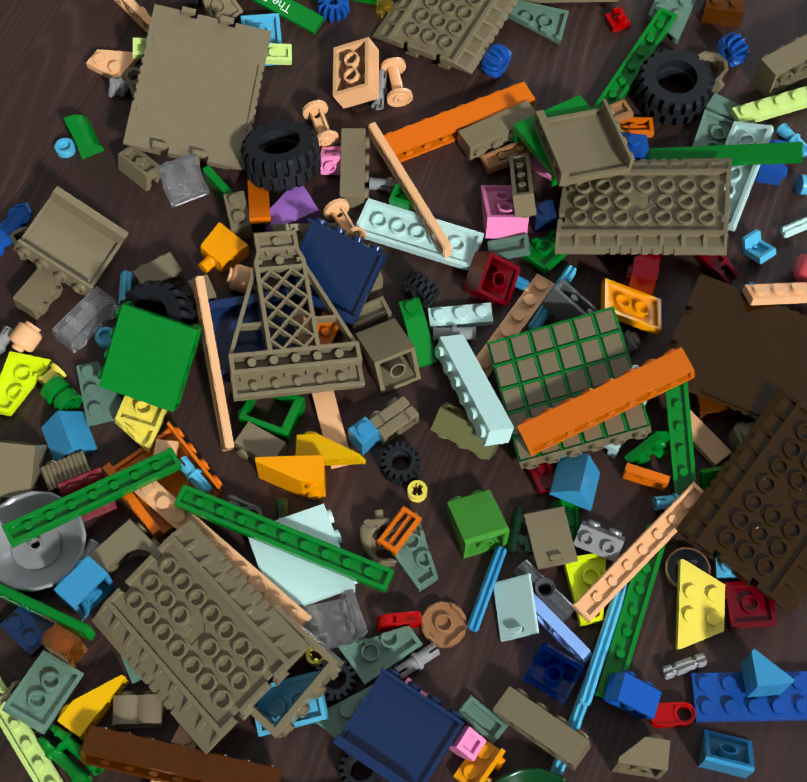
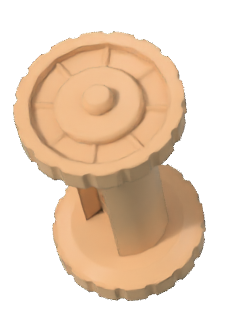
(398, 96)
(316, 113)
(337, 211)

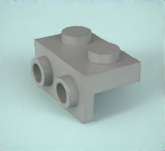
(599, 540)

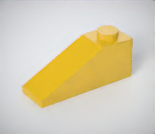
(334, 454)
(91, 707)

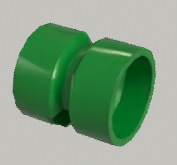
(61, 395)

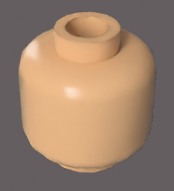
(239, 278)
(25, 337)

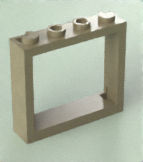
(315, 689)

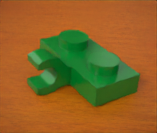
(653, 445)

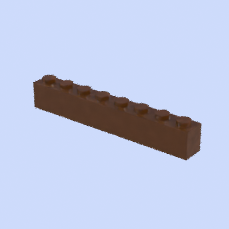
(167, 761)

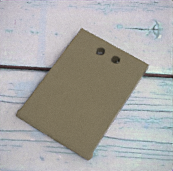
(550, 537)

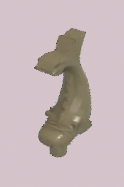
(368, 535)

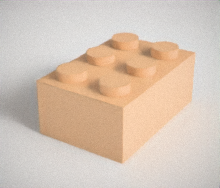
(356, 72)

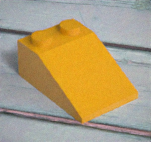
(295, 474)

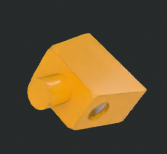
(222, 250)

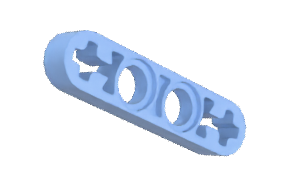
(561, 632)

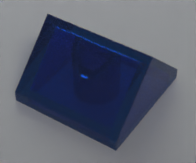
(554, 672)

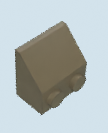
(645, 758)

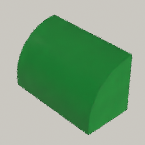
(83, 135)

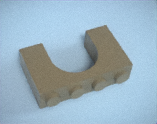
(124, 545)

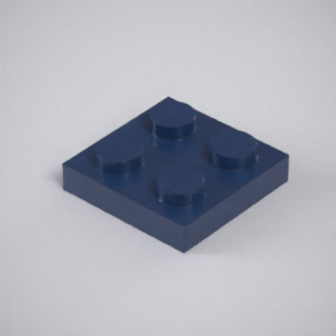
(27, 628)

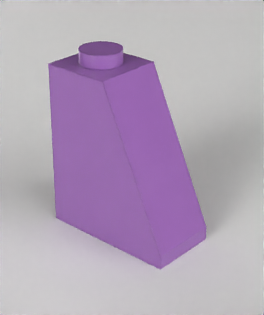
(293, 207)

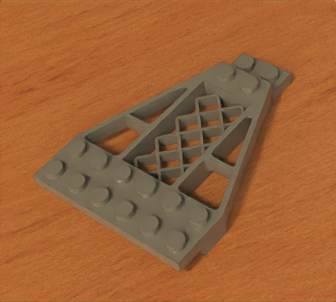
(299, 368)

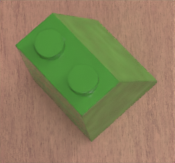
(477, 523)

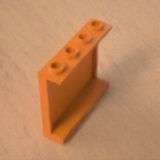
(173, 483)

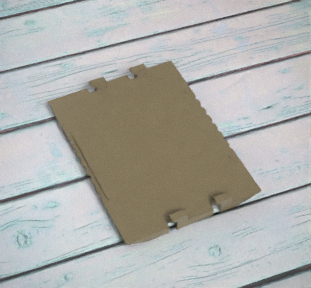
(445, 28)
(197, 87)
(651, 210)
(199, 635)

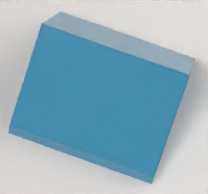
(68, 433)
(576, 480)
(763, 677)
(726, 754)

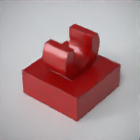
(617, 20)

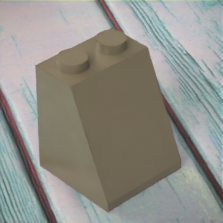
(389, 355)
(20, 467)

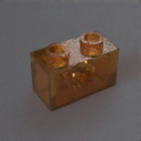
(64, 645)

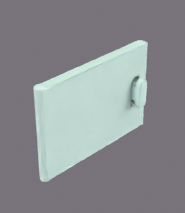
(515, 607)

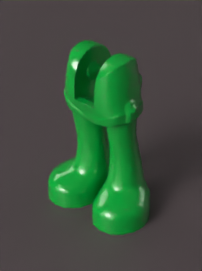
(57, 754)

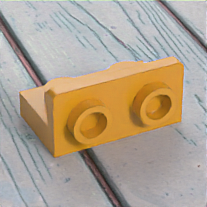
(482, 767)

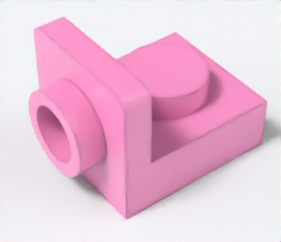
(330, 160)

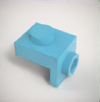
(756, 248)

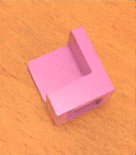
(468, 744)

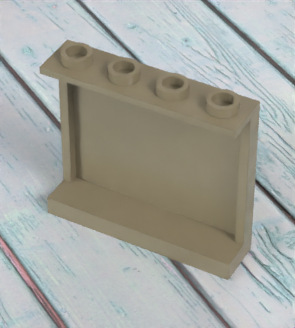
(584, 145)
(71, 241)

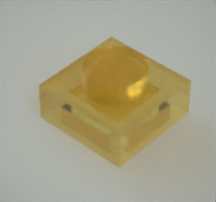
(383, 6)

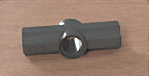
(555, 600)

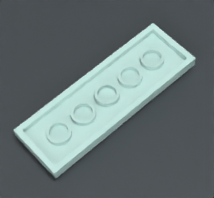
(744, 176)
(406, 232)

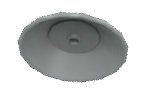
(58, 552)

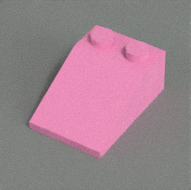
(499, 213)

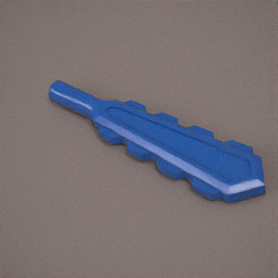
(17, 217)

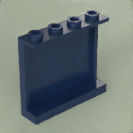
(341, 267)
(225, 318)
(399, 730)

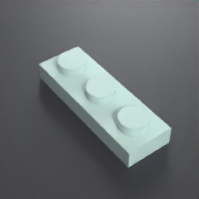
(460, 315)

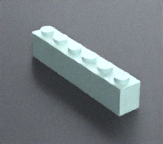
(474, 390)

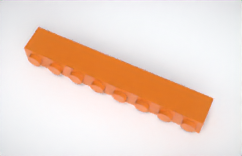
(444, 127)
(606, 400)

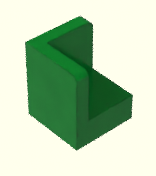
(399, 199)

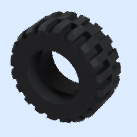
(679, 67)
(281, 155)
(158, 294)

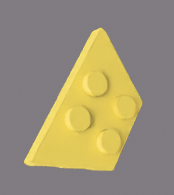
(140, 421)
(699, 605)

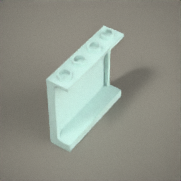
(294, 576)

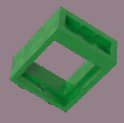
(290, 423)

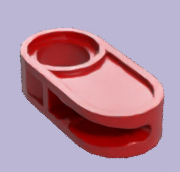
(397, 620)
(667, 716)

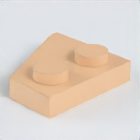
(111, 63)

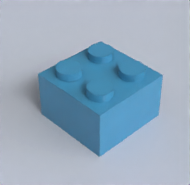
(84, 587)

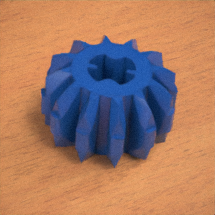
(333, 9)
(733, 48)
(496, 60)

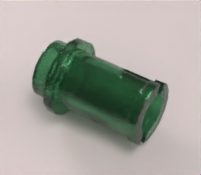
(282, 508)

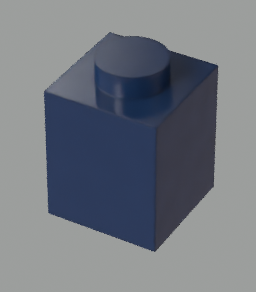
(545, 216)

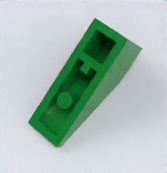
(416, 329)

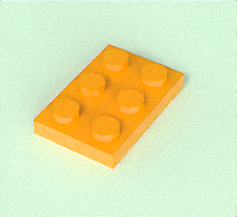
(632, 306)

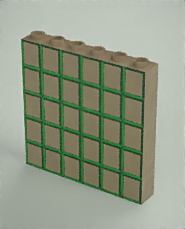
(560, 363)

